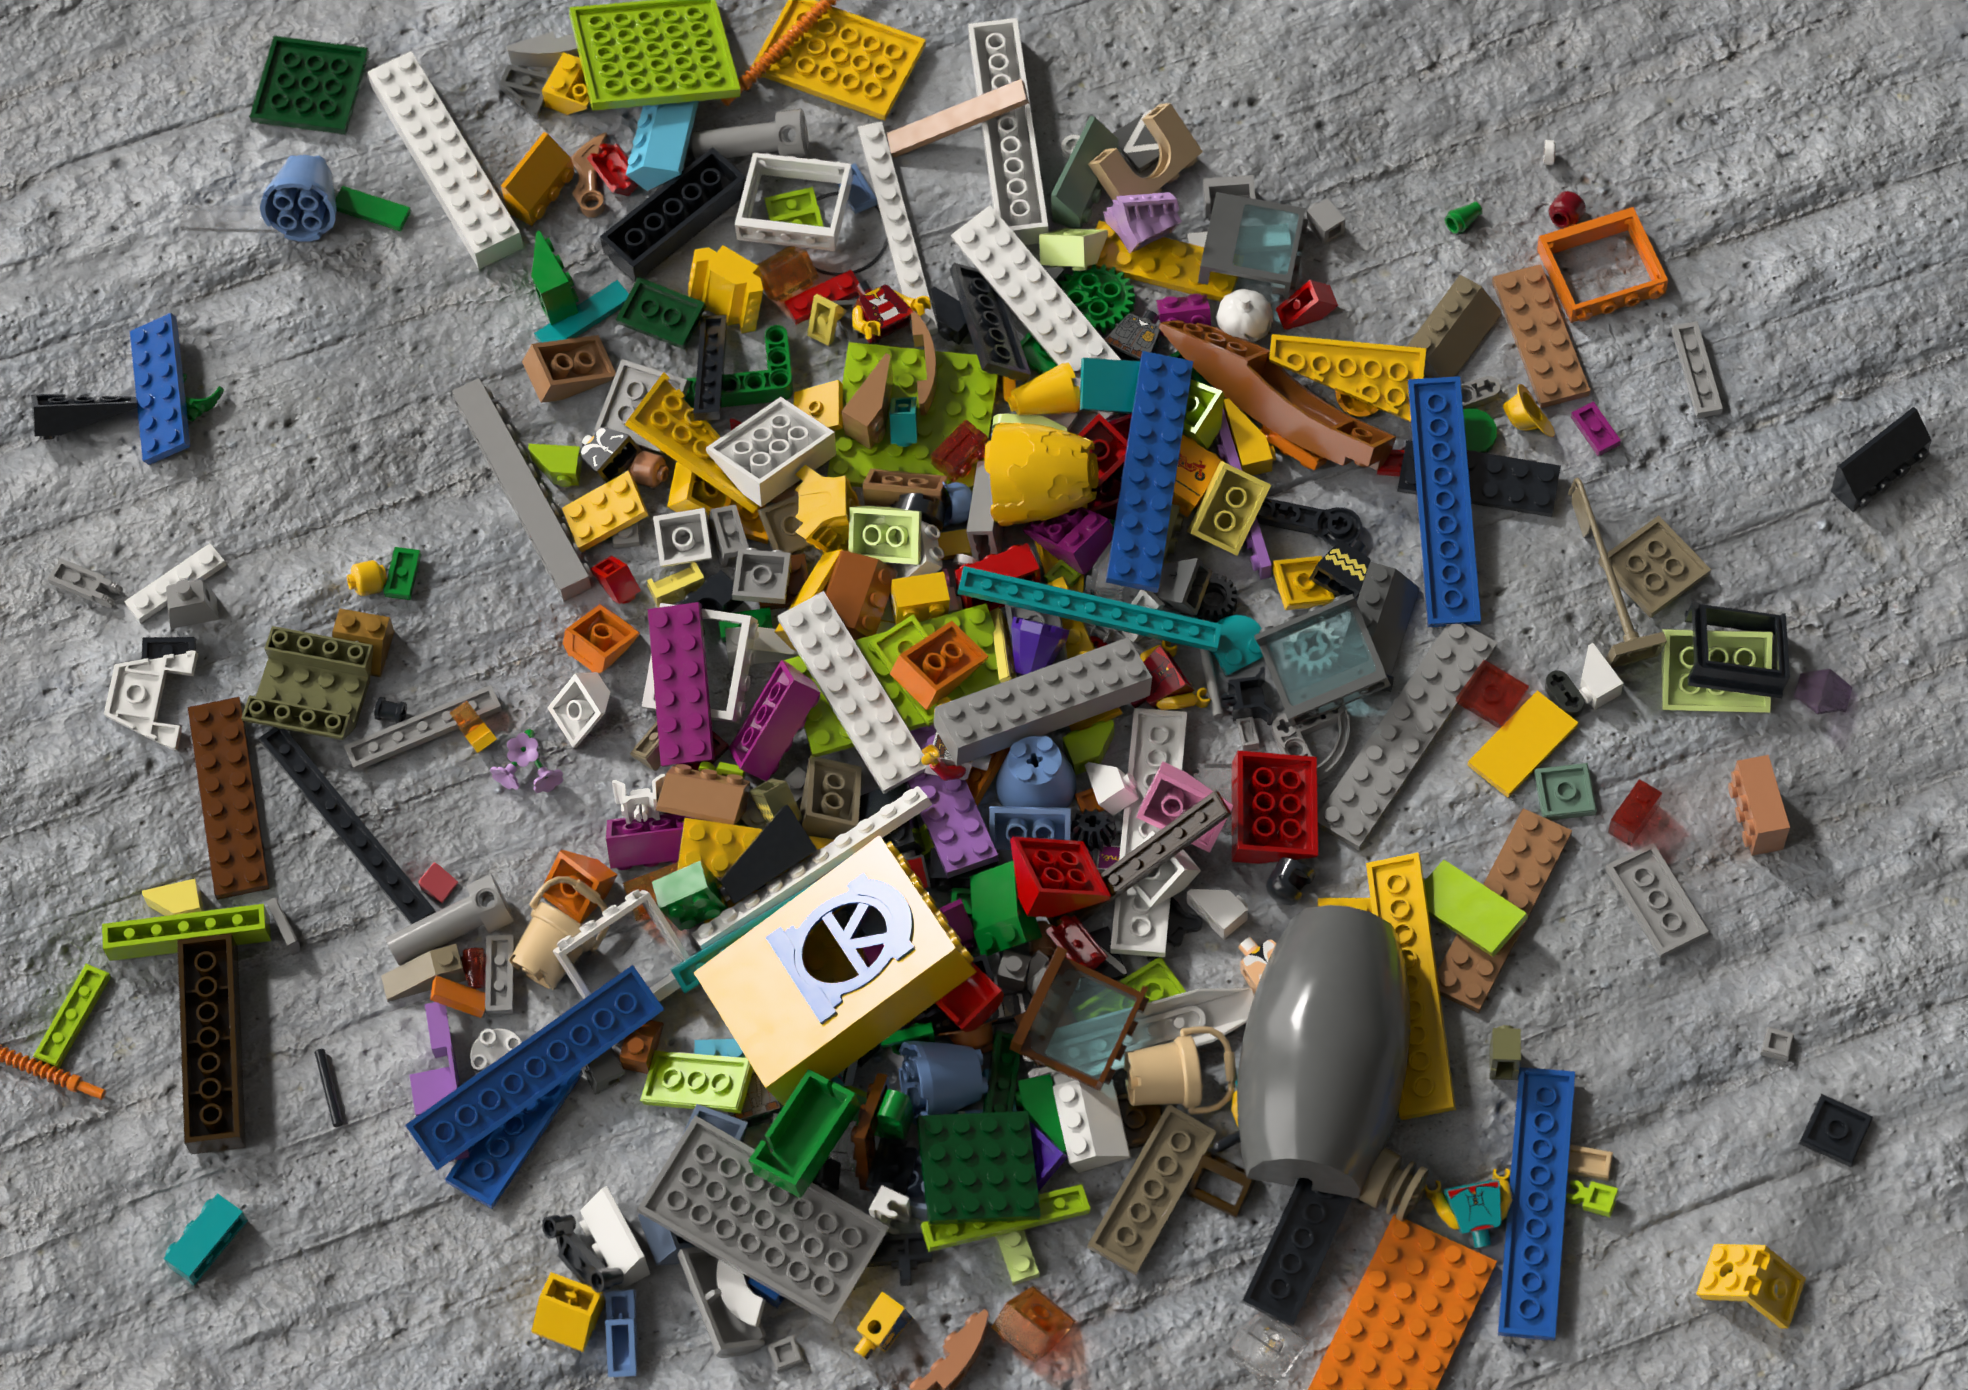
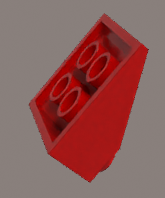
(1055, 876)

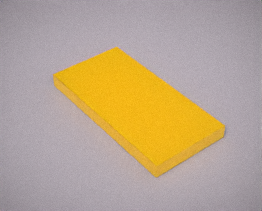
(1522, 744)

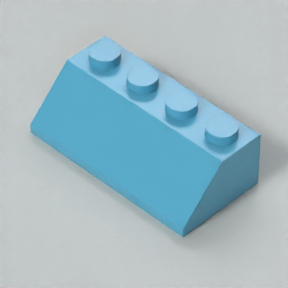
(661, 143)

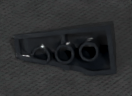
(58, 415)

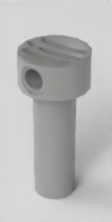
(757, 137)
(453, 921)

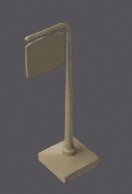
(1633, 647)

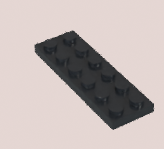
(989, 325)
(1499, 481)
(1295, 1252)

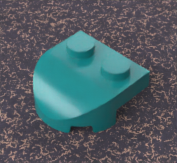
(1237, 643)

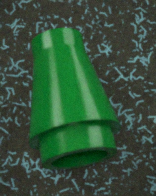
(1461, 218)

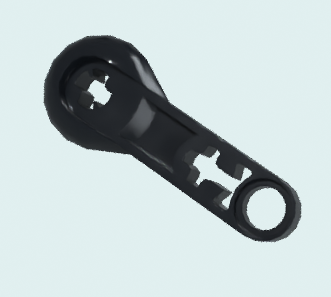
(1313, 521)

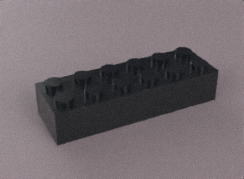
(673, 214)

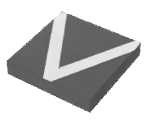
(1138, 144)

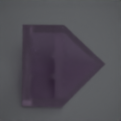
(1823, 691)

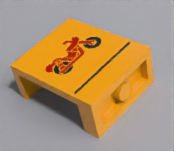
(1193, 474)

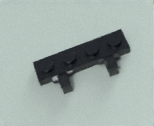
(903, 1253)

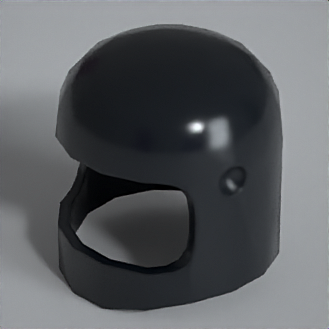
(1285, 885)

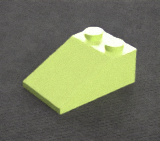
(885, 533)

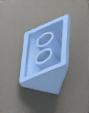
(1028, 822)

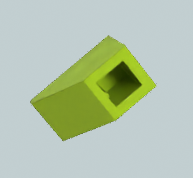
(1088, 745)

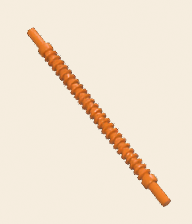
(745, 81)
(74, 1083)

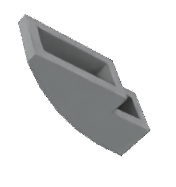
(542, 50)

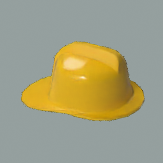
(1526, 414)

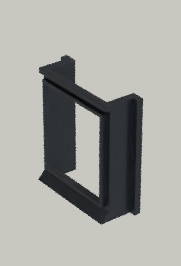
(1734, 676)

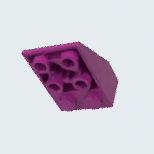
(1073, 537)

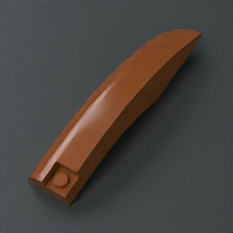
(1276, 397)

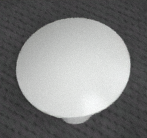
(491, 1046)

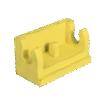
(676, 586)

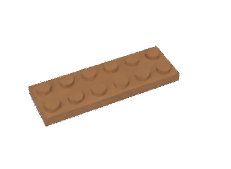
(1541, 336)

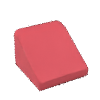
(437, 882)

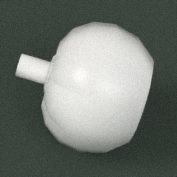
(1245, 315)

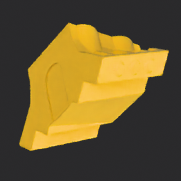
(727, 286)
(825, 509)

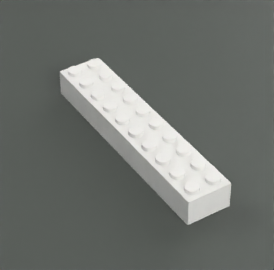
(1010, 136)
(445, 160)

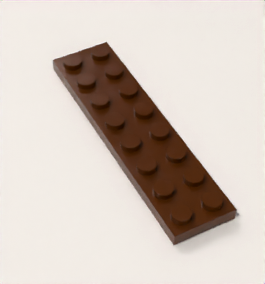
(228, 798)

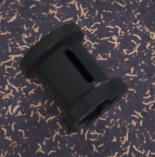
(390, 710)

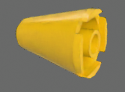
(1047, 394)

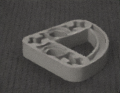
(1295, 737)

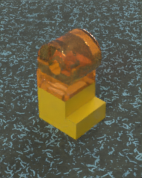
(472, 726)

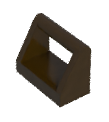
(1226, 1169)

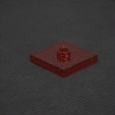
(1492, 694)

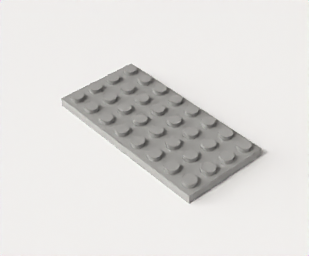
(793, 1245)

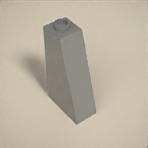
(982, 531)

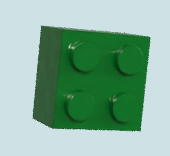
(689, 896)

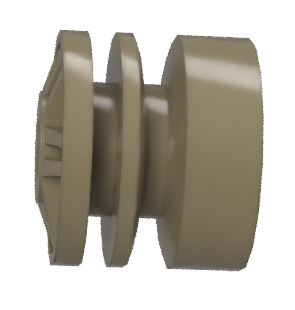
(1394, 1184)

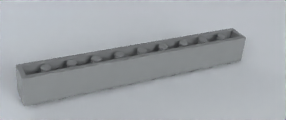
(522, 490)

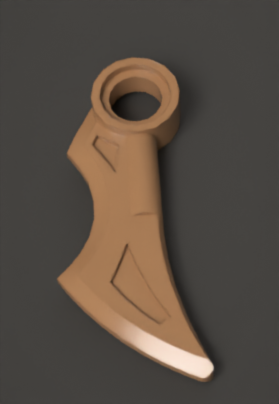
(587, 183)

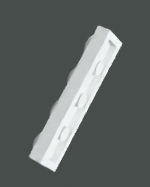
(154, 598)

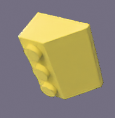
(1229, 508)

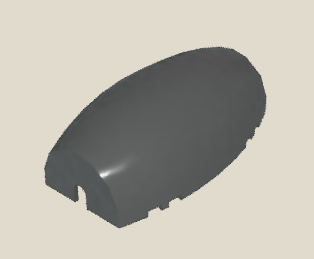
(1325, 1051)

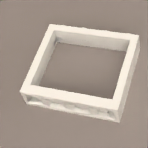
(790, 233)
(740, 679)
(610, 915)

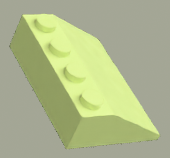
(1731, 647)

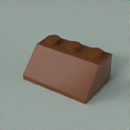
(860, 592)

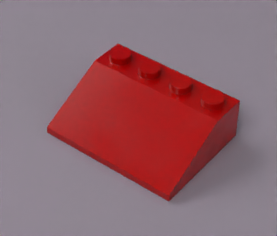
(1273, 807)

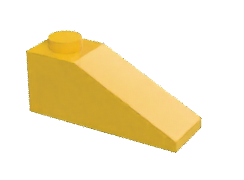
(1250, 443)

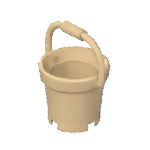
(546, 930)
(1173, 1073)

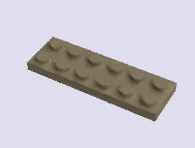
(1151, 1189)

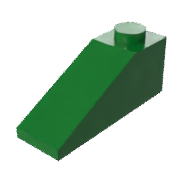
(1038, 1099)

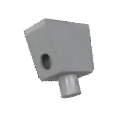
(191, 603)

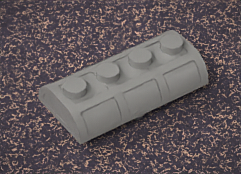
(727, 1332)

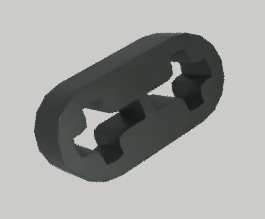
(1568, 690)

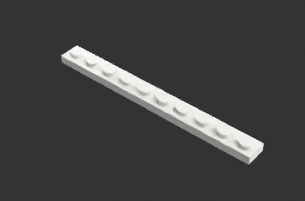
(894, 217)
(814, 867)

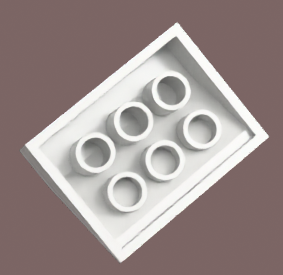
(771, 449)

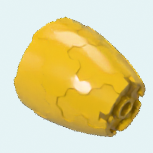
(1038, 472)

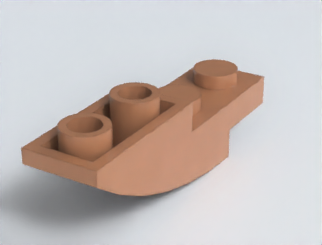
(960, 1351)

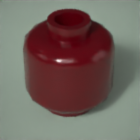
(1567, 209)

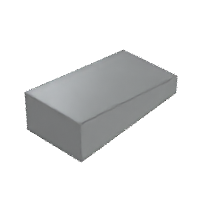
(1247, 734)

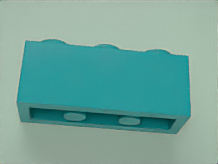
(205, 1238)

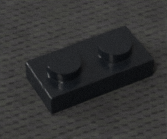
(159, 646)

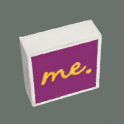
(1107, 857)

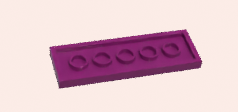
(681, 684)

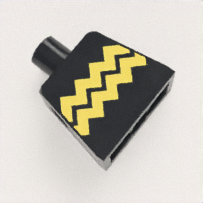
(1342, 569)

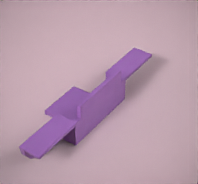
(435, 1084)

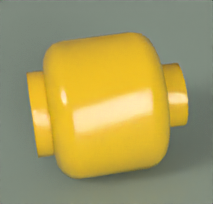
(367, 578)

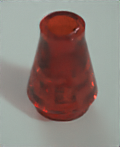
(474, 966)

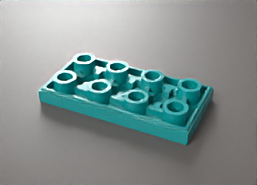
(1108, 385)

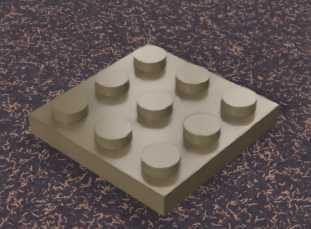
(1656, 566)

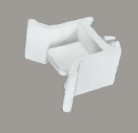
(641, 802)

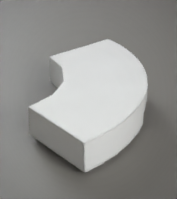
(738, 1295)

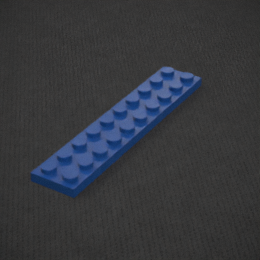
(1149, 472)
(1444, 502)
(534, 1067)
(1537, 1204)

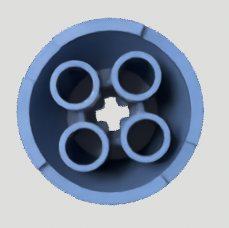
(301, 199)
(1036, 775)
(941, 1077)

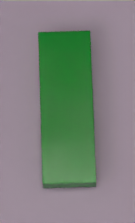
(372, 208)

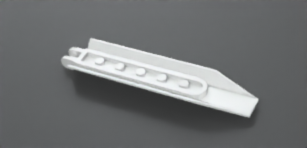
(1164, 1018)

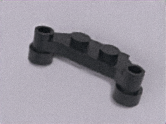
(578, 1256)

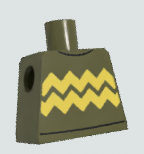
(772, 796)

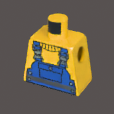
(889, 1317)

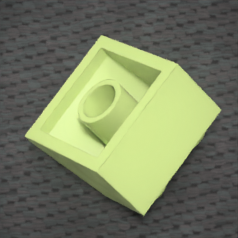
(1072, 247)

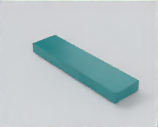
(590, 313)

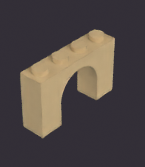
(1176, 149)

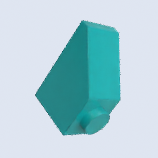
(903, 421)

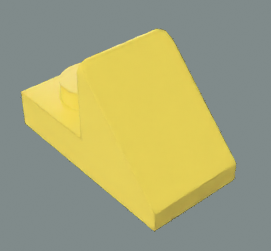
(824, 319)

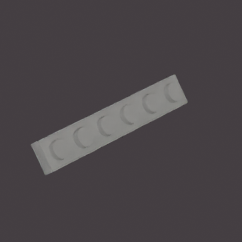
(418, 729)

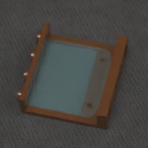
(1078, 1021)

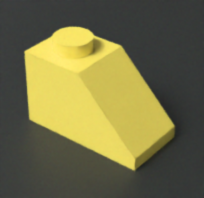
(175, 898)

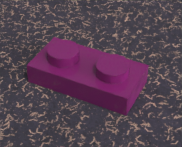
(1595, 428)

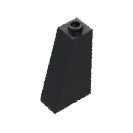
(768, 855)

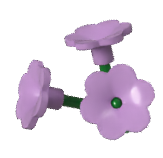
(521, 752)

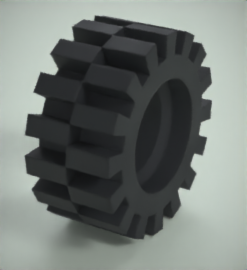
(1226, 607)

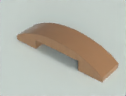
(927, 387)

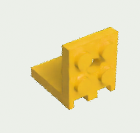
(1753, 1280)

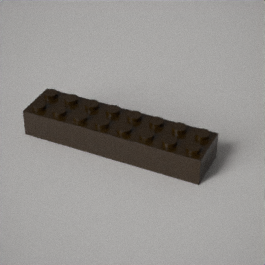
(211, 1044)

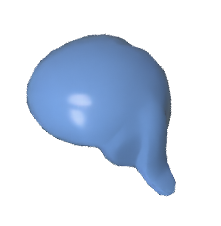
(960, 503)

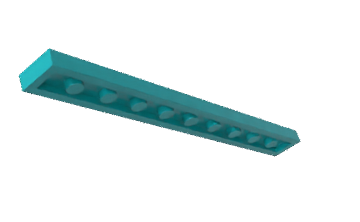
(1090, 609)

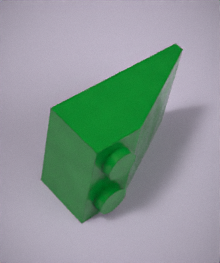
(998, 913)

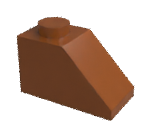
(640, 1047)

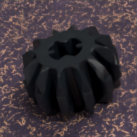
(1094, 829)

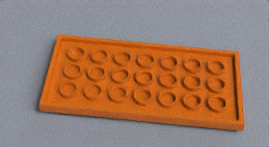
(1405, 1313)

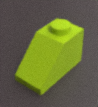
(558, 463)

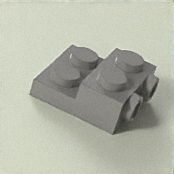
(762, 576)

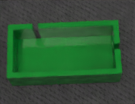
(804, 1133)

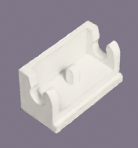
(890, 1206)

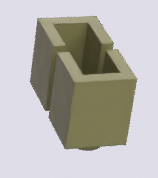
(1505, 1053)

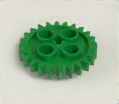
(1100, 296)

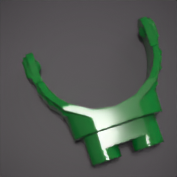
(197, 407)

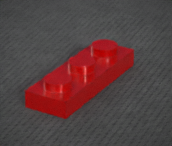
(835, 289)

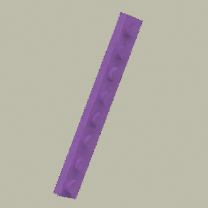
(1254, 540)

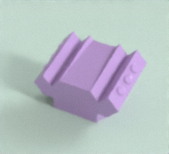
(1143, 218)

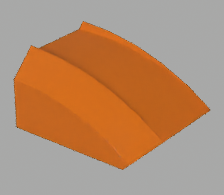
(599, 638)

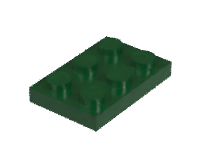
(661, 313)

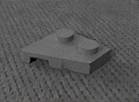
(525, 88)

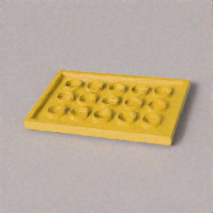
(844, 59)

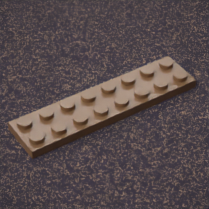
(1519, 878)

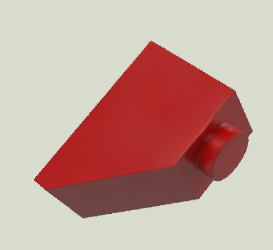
(1307, 305)
(616, 579)

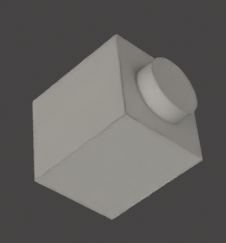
(1325, 221)
(1013, 971)

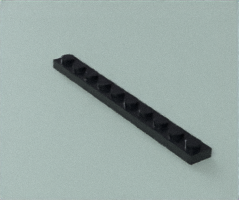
(346, 825)

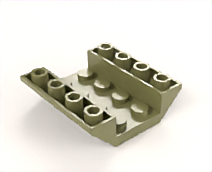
(311, 684)

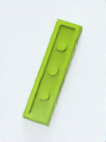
(72, 1016)

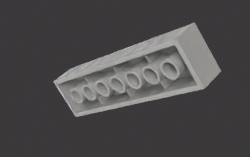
(1042, 701)

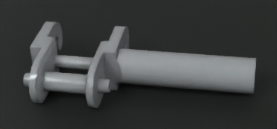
(1112, 635)

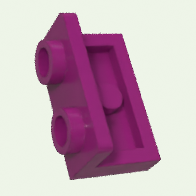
(1188, 309)

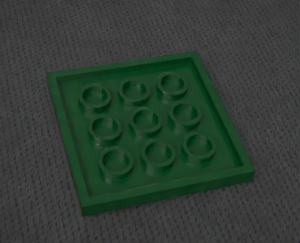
(309, 85)
(978, 1167)

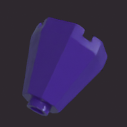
(1035, 644)

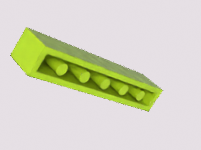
(160, 934)

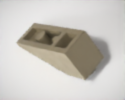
(420, 972)

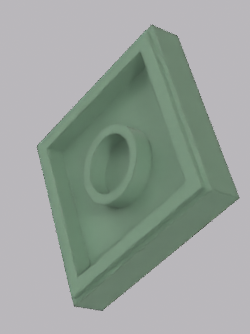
(1565, 791)

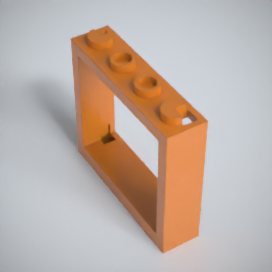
(1591, 231)

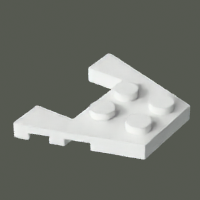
(137, 695)

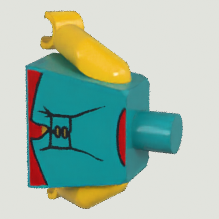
(1474, 1206)

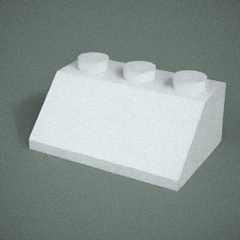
(1091, 1125)
(613, 1237)

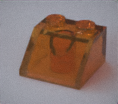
(787, 273)
(1032, 1323)

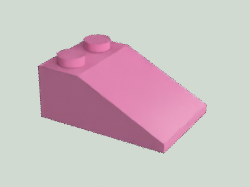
(1171, 796)

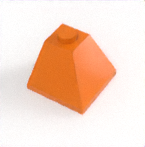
(580, 867)

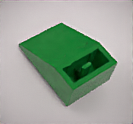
(552, 283)

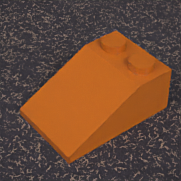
(937, 664)

